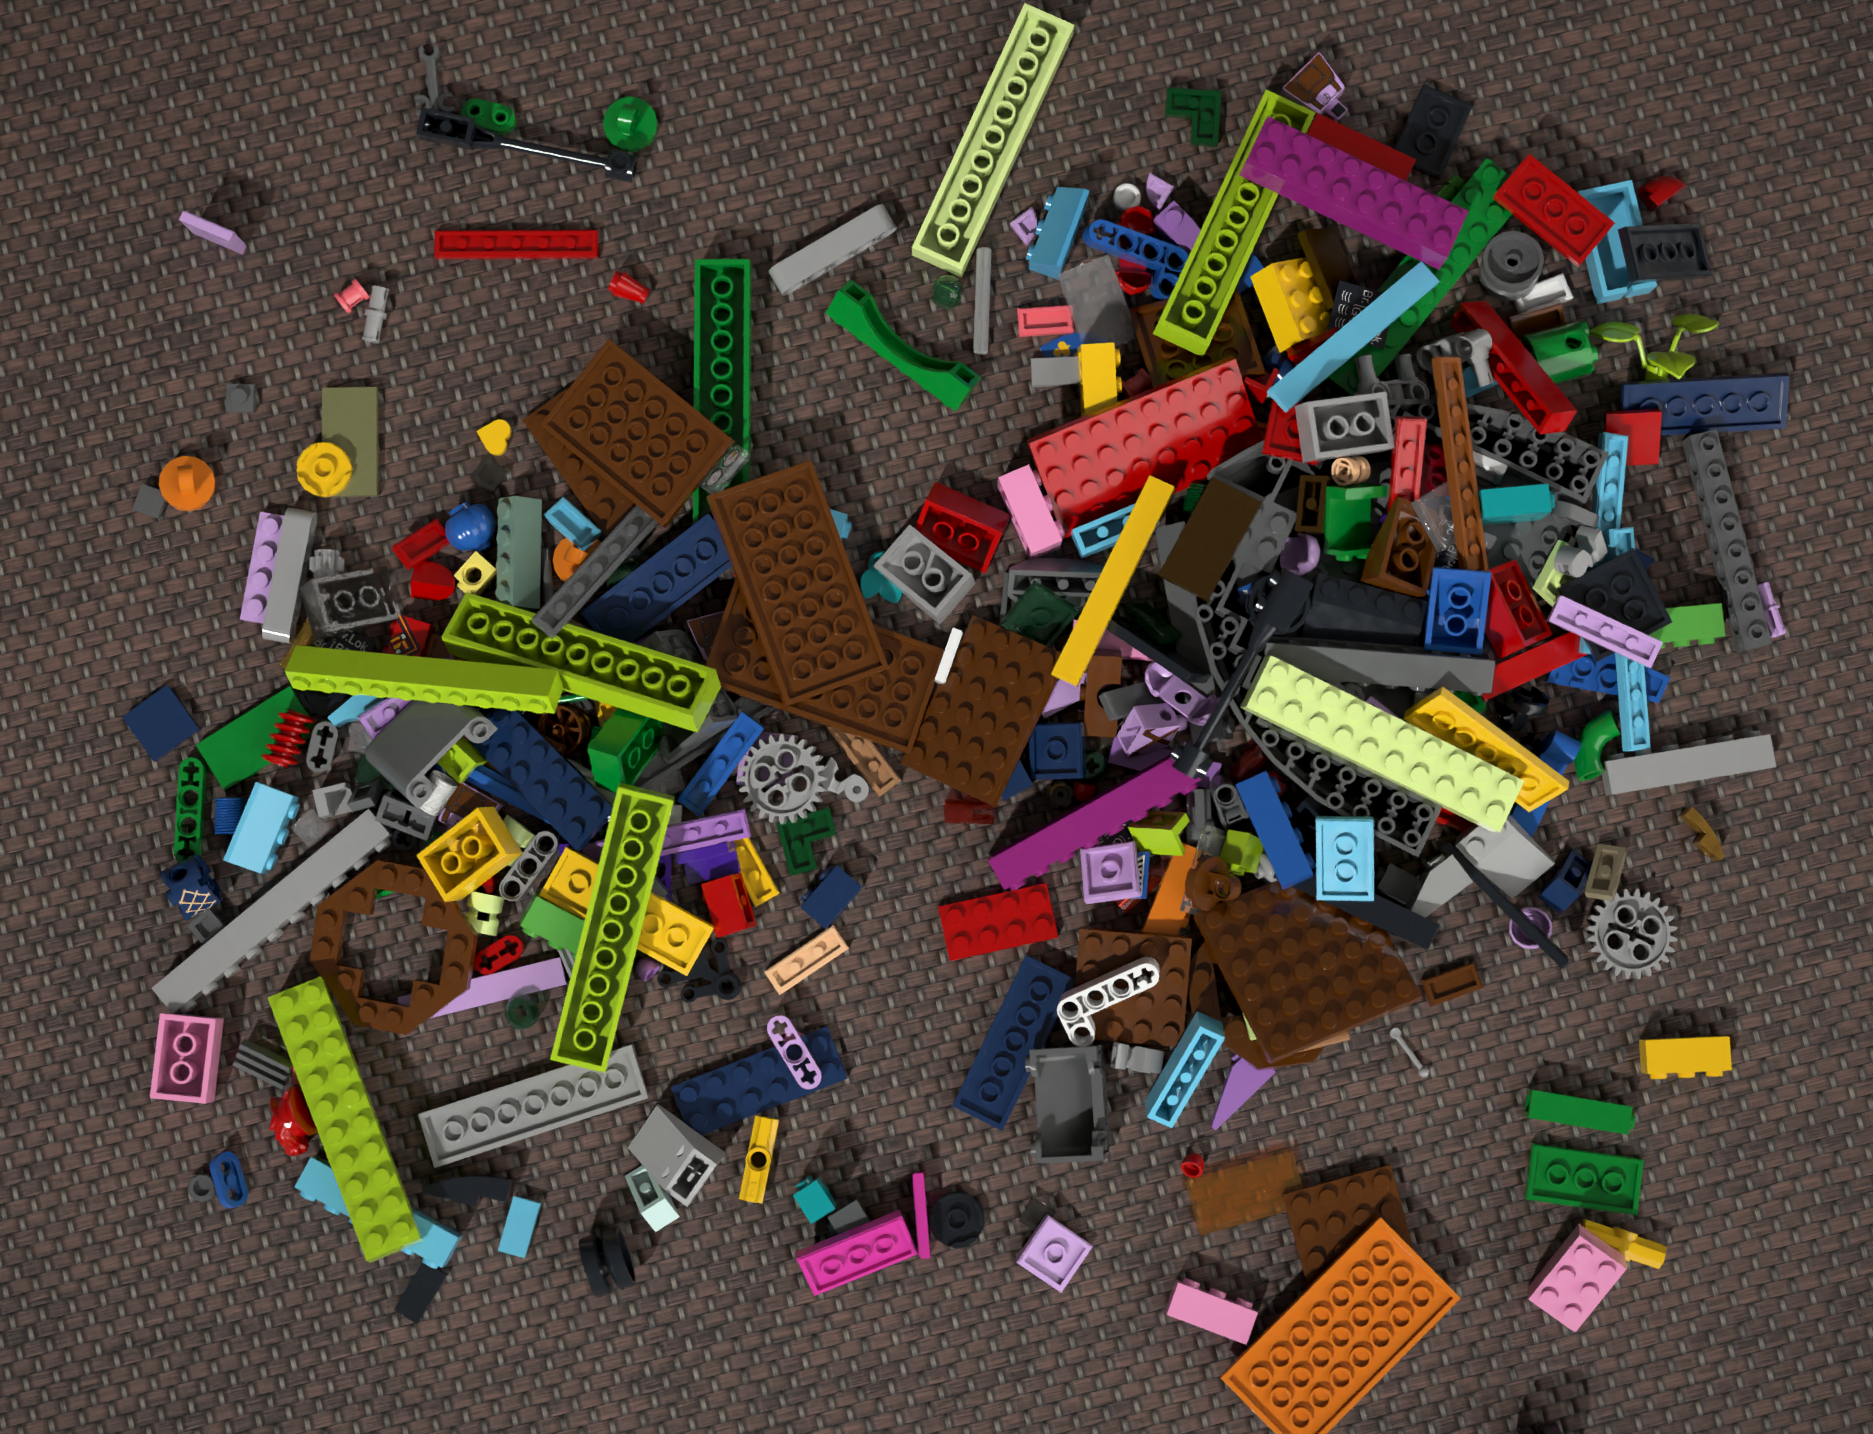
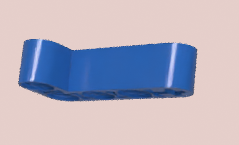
(1135, 253)
(1557, 752)

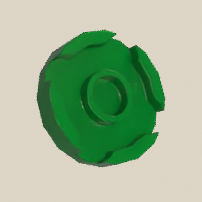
(630, 124)

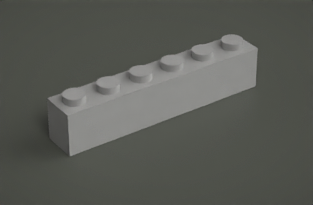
(1688, 764)

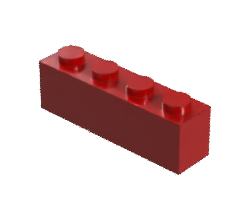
(1361, 147)

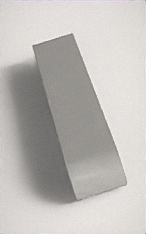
(832, 249)
(289, 575)

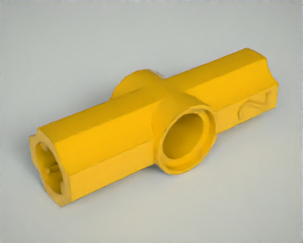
(763, 1141)
(1629, 1244)

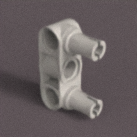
(1469, 346)
(1404, 388)

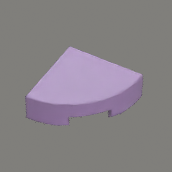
(1157, 191)
(1025, 226)

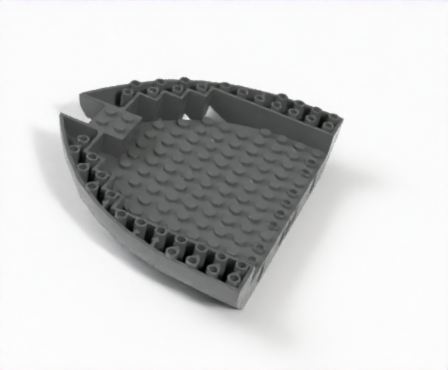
(1350, 790)

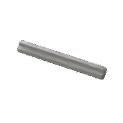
(982, 301)

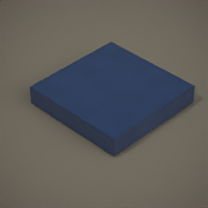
(161, 723)
(1057, 751)

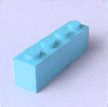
(1184, 1069)

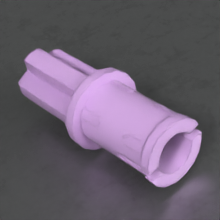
(1771, 611)

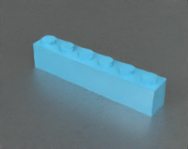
(320, 1183)

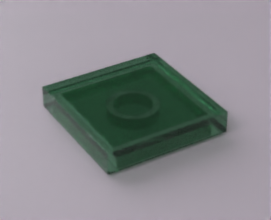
(1040, 615)

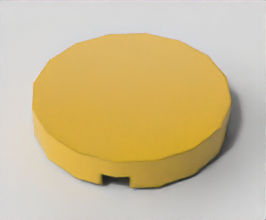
(324, 469)

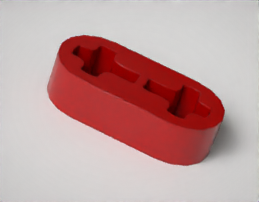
(503, 960)

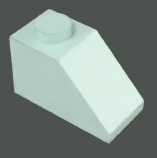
(651, 1199)

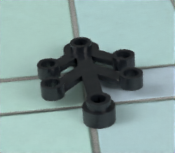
(702, 969)

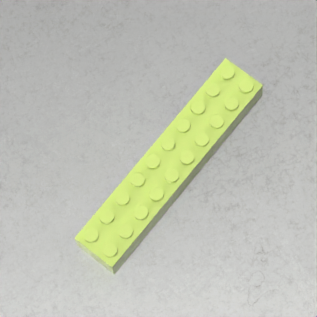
(993, 140)
(1382, 743)

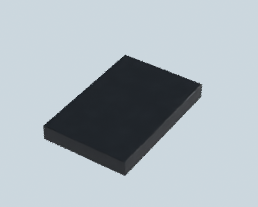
(1432, 130)

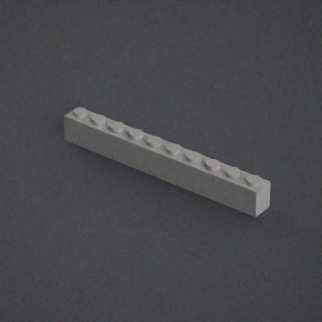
(272, 912)

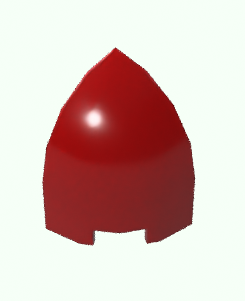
(1659, 190)
(431, 581)

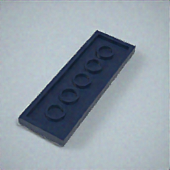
(1712, 402)
(661, 583)
(545, 777)
(1018, 1027)
(755, 1084)

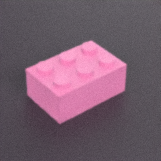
(1030, 511)
(186, 1058)
(1577, 1278)

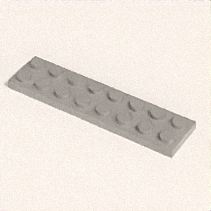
(531, 1107)

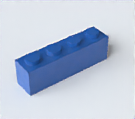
(1275, 831)

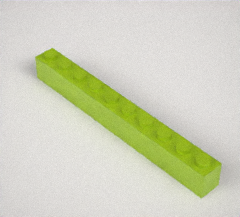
(425, 679)

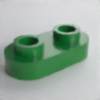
(488, 115)

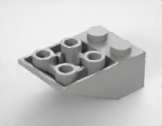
(675, 1154)

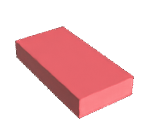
(1044, 321)

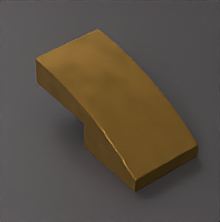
(1707, 840)

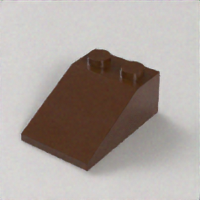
(1401, 553)

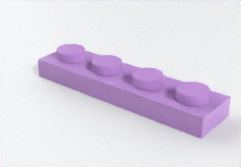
(261, 567)
(1604, 631)

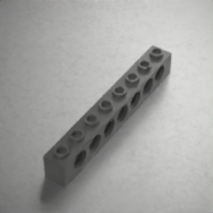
(1726, 541)

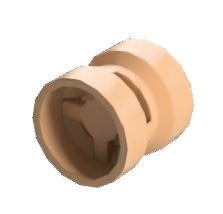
(1350, 470)

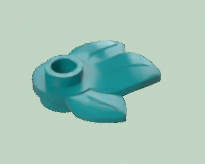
(874, 582)

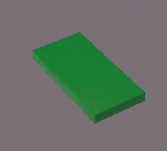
(237, 748)
(1584, 1179)

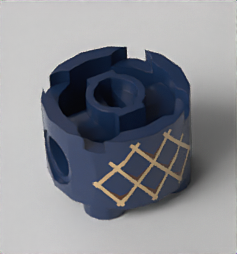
(191, 886)

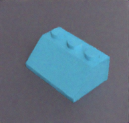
(262, 828)

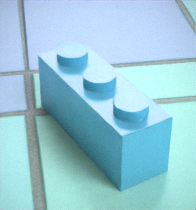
(1101, 532)

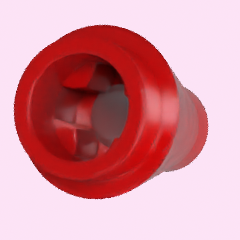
(627, 287)

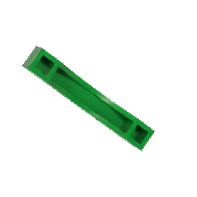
(858, 313)

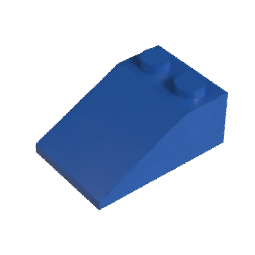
(1456, 610)

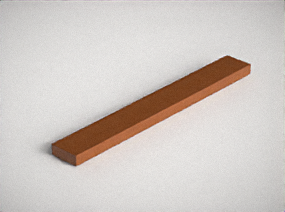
(1459, 463)

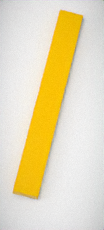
(1113, 581)

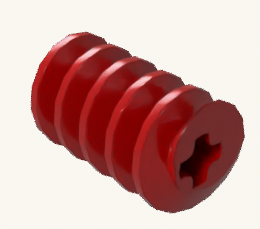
(287, 738)

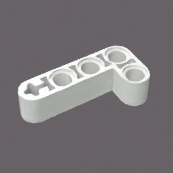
(1111, 995)

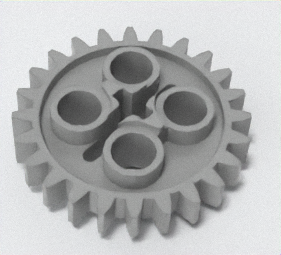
(772, 756)
(1622, 956)

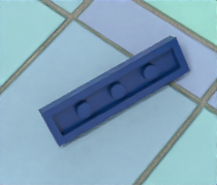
(721, 763)

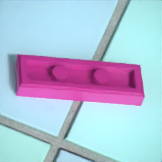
(921, 1214)

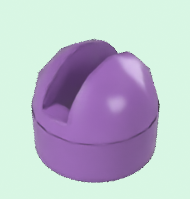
(646, 968)

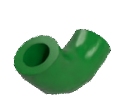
(1593, 738)

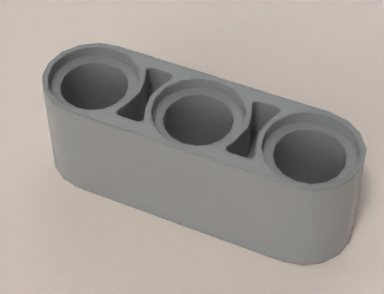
(518, 873)

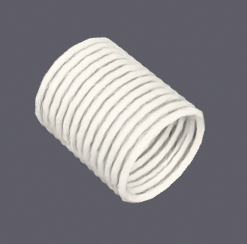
(443, 789)

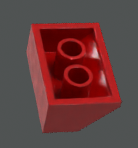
(962, 526)
(1512, 612)

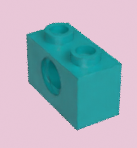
(814, 1198)

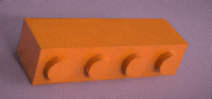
(1165, 911)

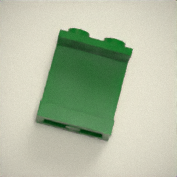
(1349, 519)

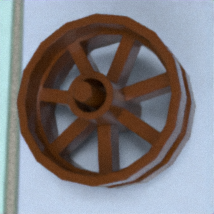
(566, 728)

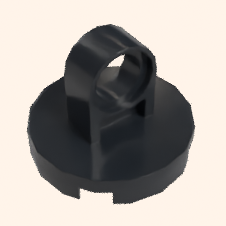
(1522, 704)

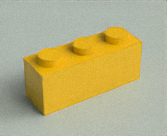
(1685, 1056)

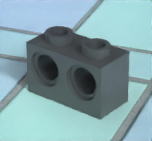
(403, 815)

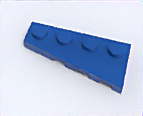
(1602, 677)

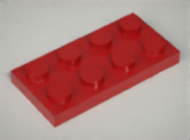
(1553, 210)
(998, 922)

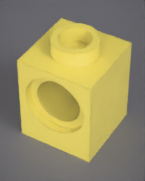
(475, 562)

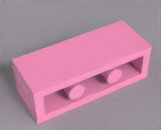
(1211, 1310)

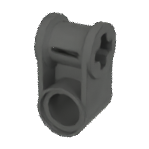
(1228, 806)

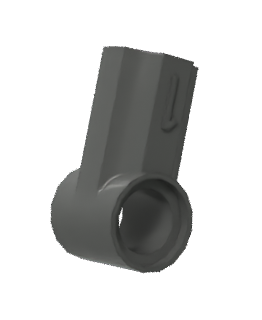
(1198, 812)

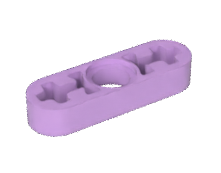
(782, 1050)

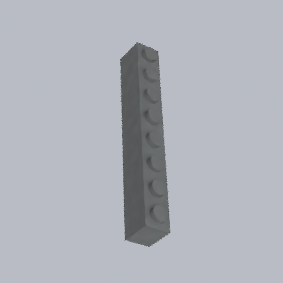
(1190, 642)
(1385, 664)

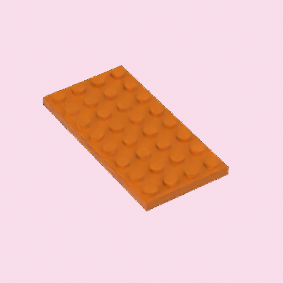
(1340, 1334)

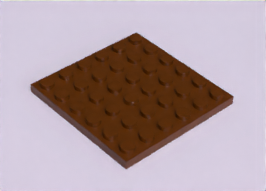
(1303, 967)

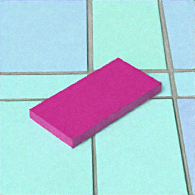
(856, 1252)

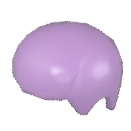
(1300, 554)
(1540, 918)

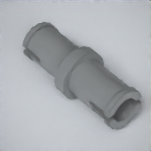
(375, 314)

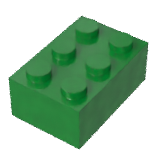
(623, 748)

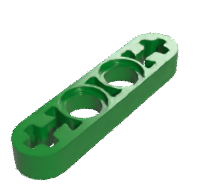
(185, 811)

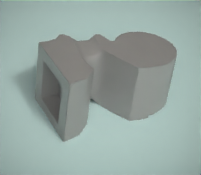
(1590, 550)
(853, 786)
(1136, 1058)

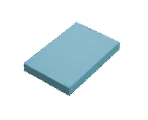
(1345, 858)

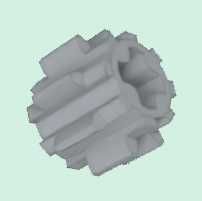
(326, 563)

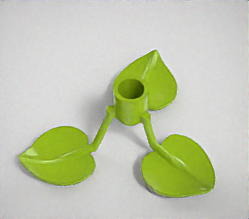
(1658, 363)

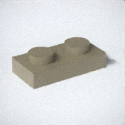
(1605, 872)

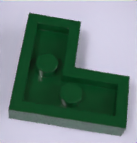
(1201, 107)
(797, 838)

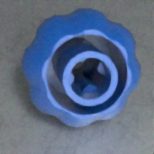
(470, 527)

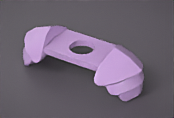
(1167, 685)

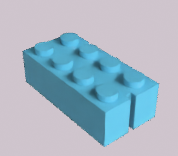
(1607, 261)

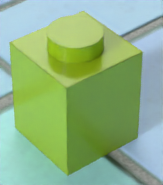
(1241, 852)

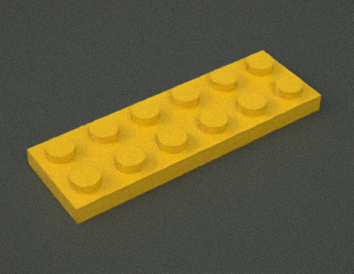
(1463, 727)
(667, 930)

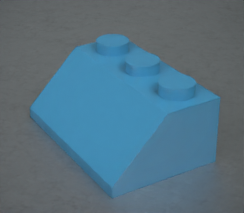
(1057, 231)

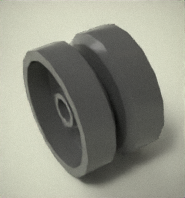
(1511, 266)

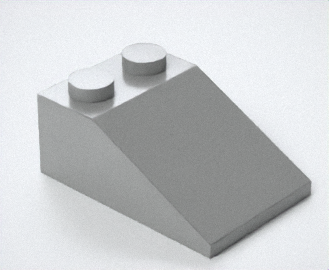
(925, 574)
(1505, 857)
(1437, 884)

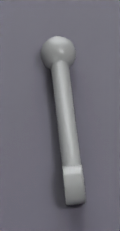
(1395, 1033)

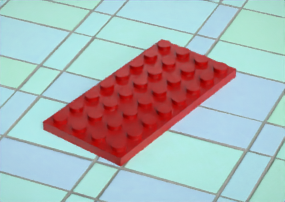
(1164, 432)

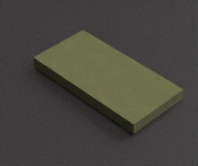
(352, 423)

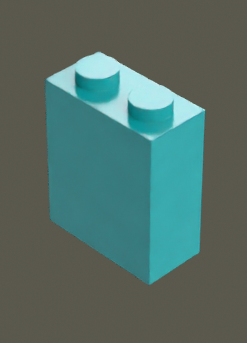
(1515, 504)

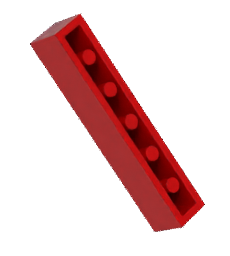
(1517, 370)

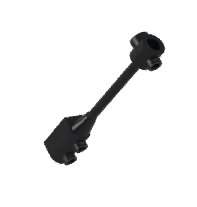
(467, 134)
(1274, 613)

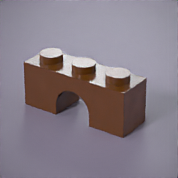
(1102, 670)

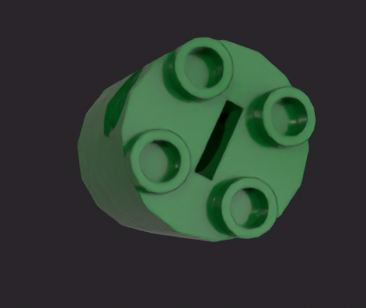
(1563, 351)

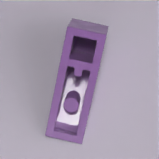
(1176, 227)
(1238, 1087)

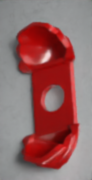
(1130, 275)

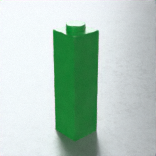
(1578, 1111)

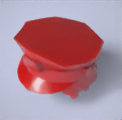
(292, 1121)

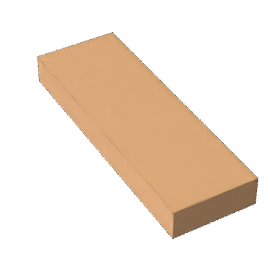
(806, 960)

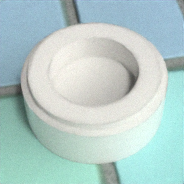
(1126, 197)

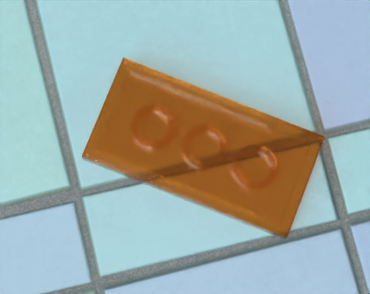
(1243, 1192)

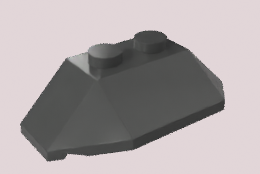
(1066, 577)

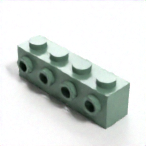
(519, 552)

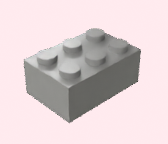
(1344, 427)

